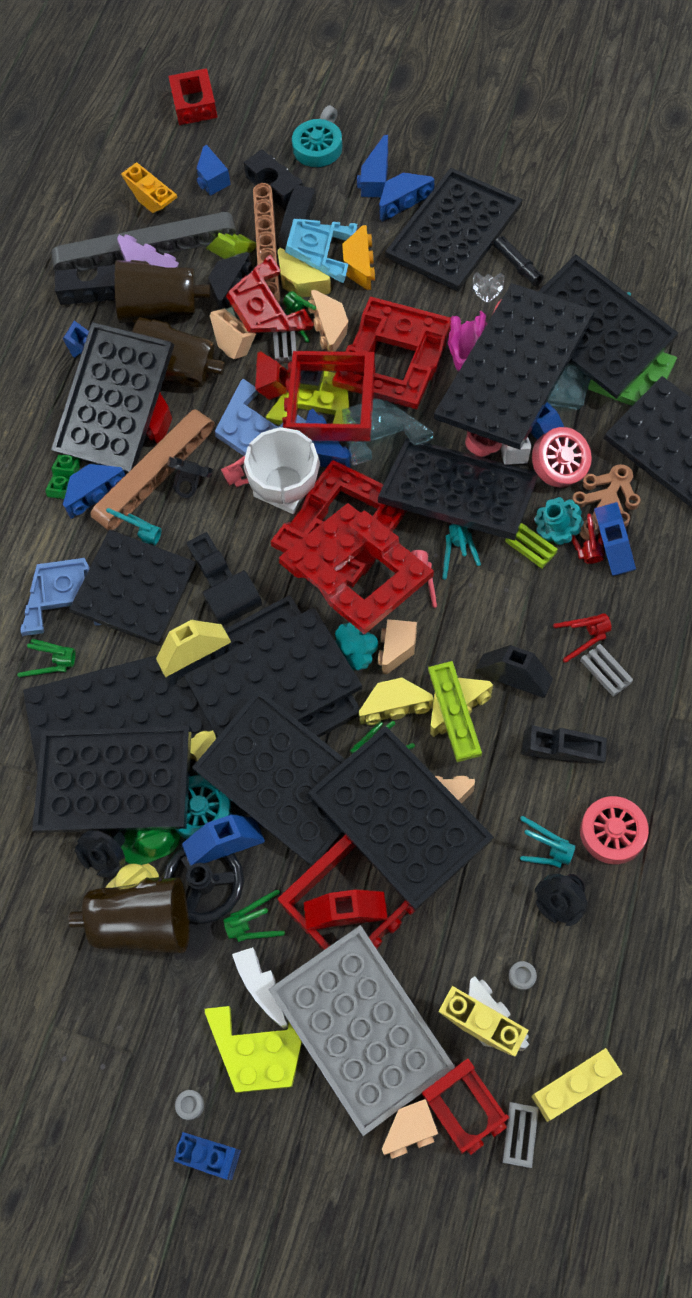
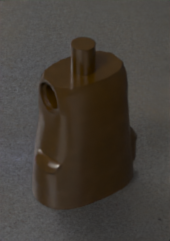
(155, 291)
(191, 355)
(136, 916)

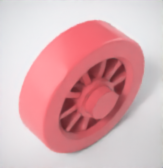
(561, 457)
(614, 830)

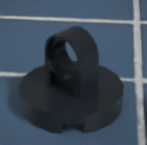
(189, 472)
(101, 851)
(562, 898)

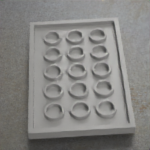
(361, 1029)

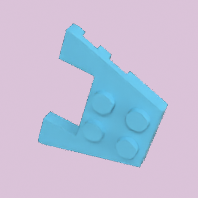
(311, 242)

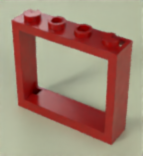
(331, 362)
(314, 875)

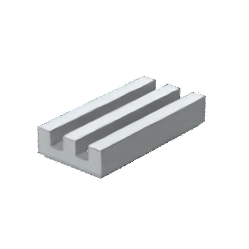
(286, 358)
(593, 654)
(532, 1133)

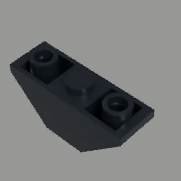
(227, 275)
(517, 669)

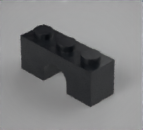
(265, 169)
(73, 290)

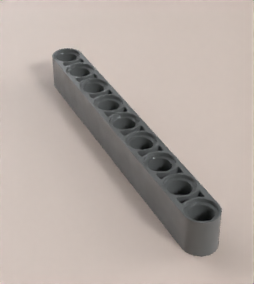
(165, 238)

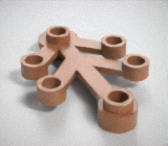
(608, 495)

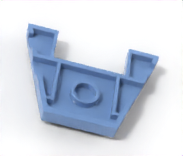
(242, 424)
(52, 587)

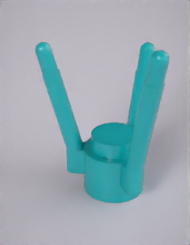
(147, 532)
(459, 537)
(560, 849)

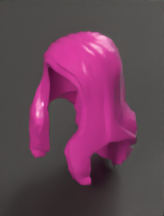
(464, 337)

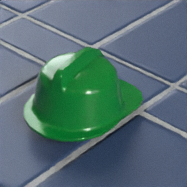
(149, 845)

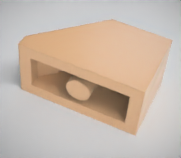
(231, 334)

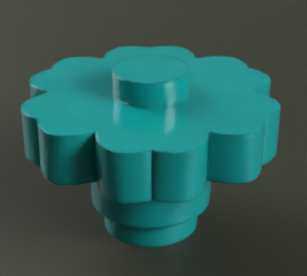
(559, 520)
(356, 646)

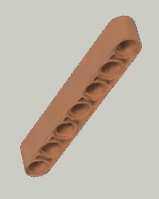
(266, 231)
(152, 469)

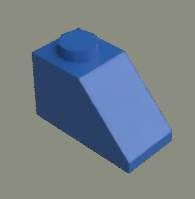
(211, 172)

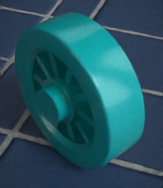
(317, 143)
(201, 808)

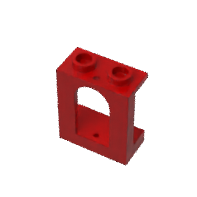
(191, 83)
(493, 1111)

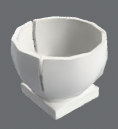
(281, 467)

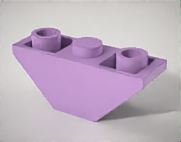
(135, 251)

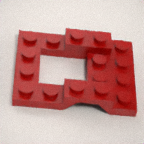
(403, 328)
(315, 508)
(338, 542)

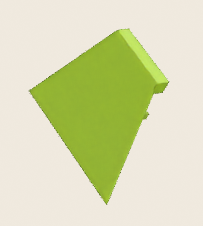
(229, 245)

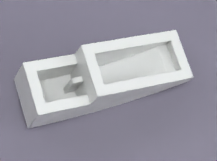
(258, 984)

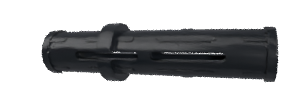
(523, 265)

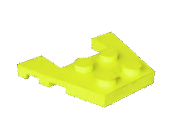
(327, 400)
(255, 1059)

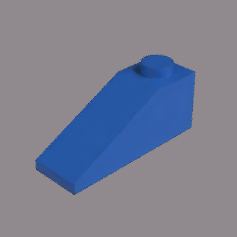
(374, 171)

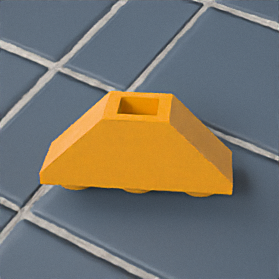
(147, 188)
(359, 258)

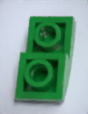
(62, 470)

